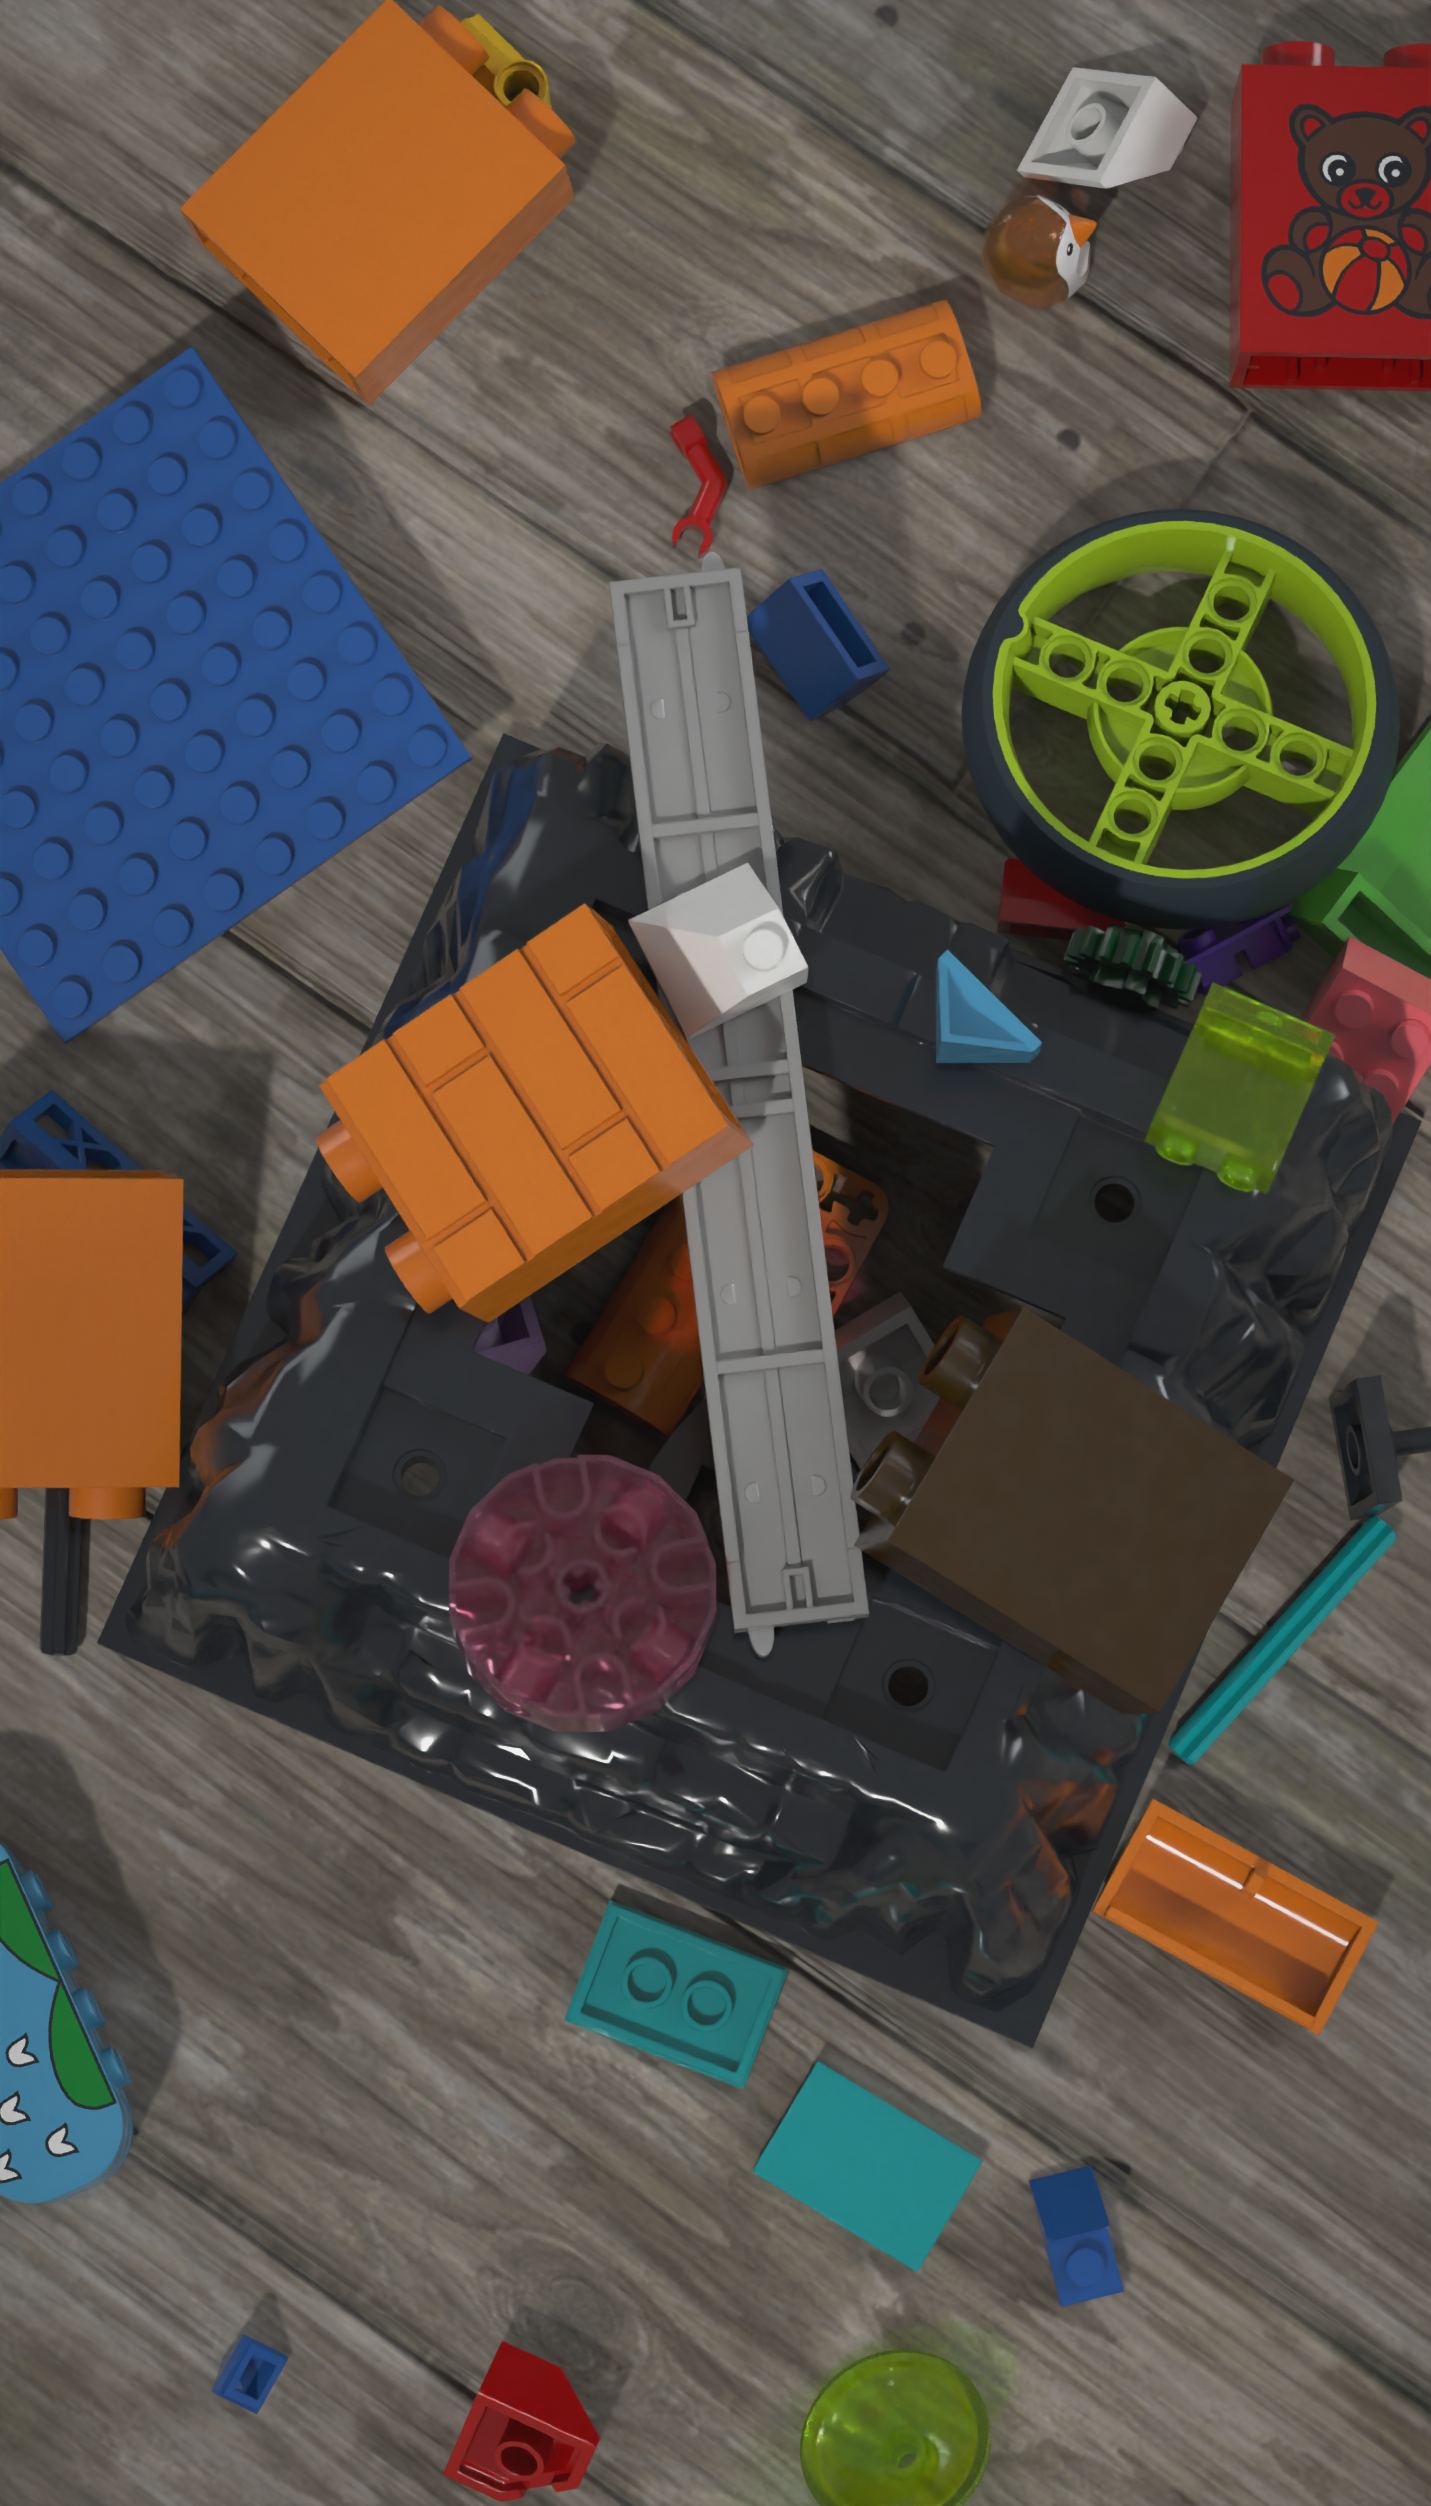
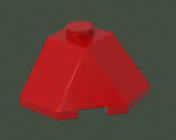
(523, 2430)

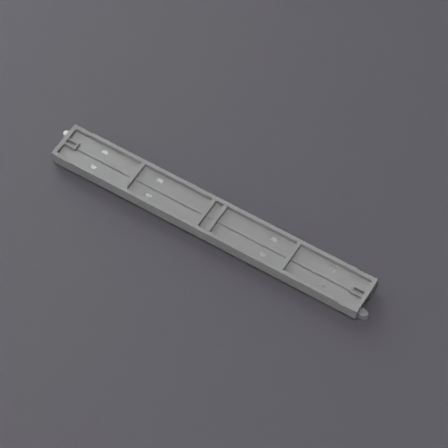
(757, 1217)

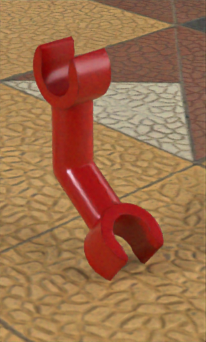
(694, 447)

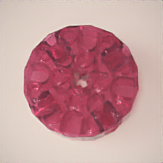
(573, 1527)

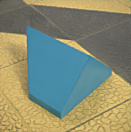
(974, 1023)

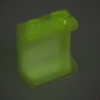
(1239, 1089)

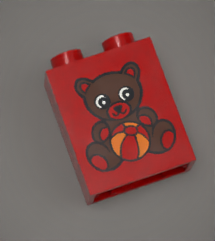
(1331, 221)

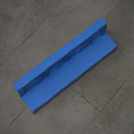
(31, 1147)

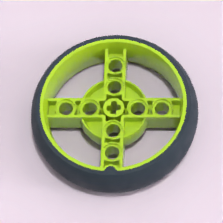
(1247, 570)

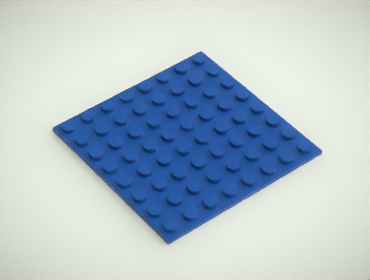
(180, 697)

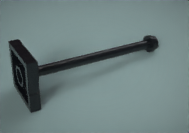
(1370, 1447)

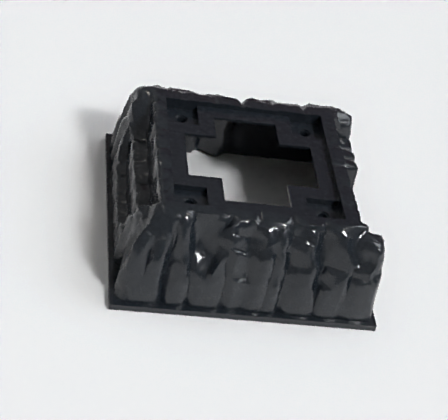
(790, 1787)

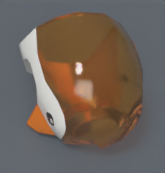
(1037, 251)

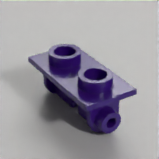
(1215, 947)

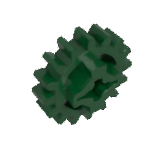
(1132, 967)

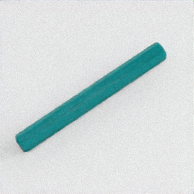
(1282, 1640)

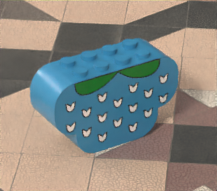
(59, 2087)

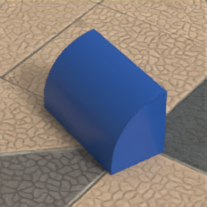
(815, 644)

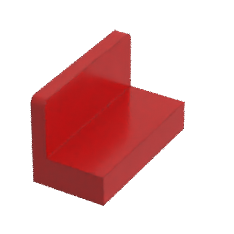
(1040, 911)

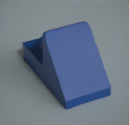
(1076, 2235)

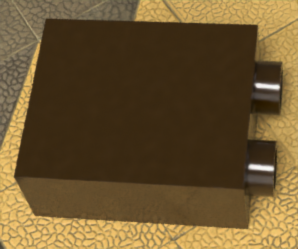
(1067, 1507)

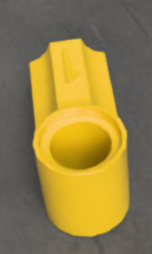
(505, 68)

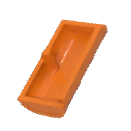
(847, 394)
(646, 1340)
(1235, 1916)

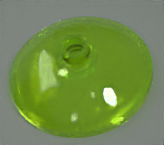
(889, 2409)

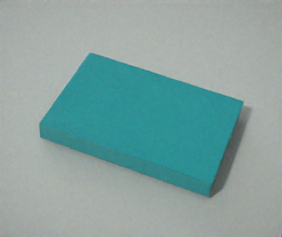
(676, 1994)
(867, 2166)

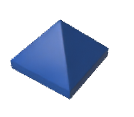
(248, 2373)

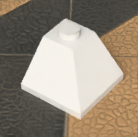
(1108, 130)
(720, 950)

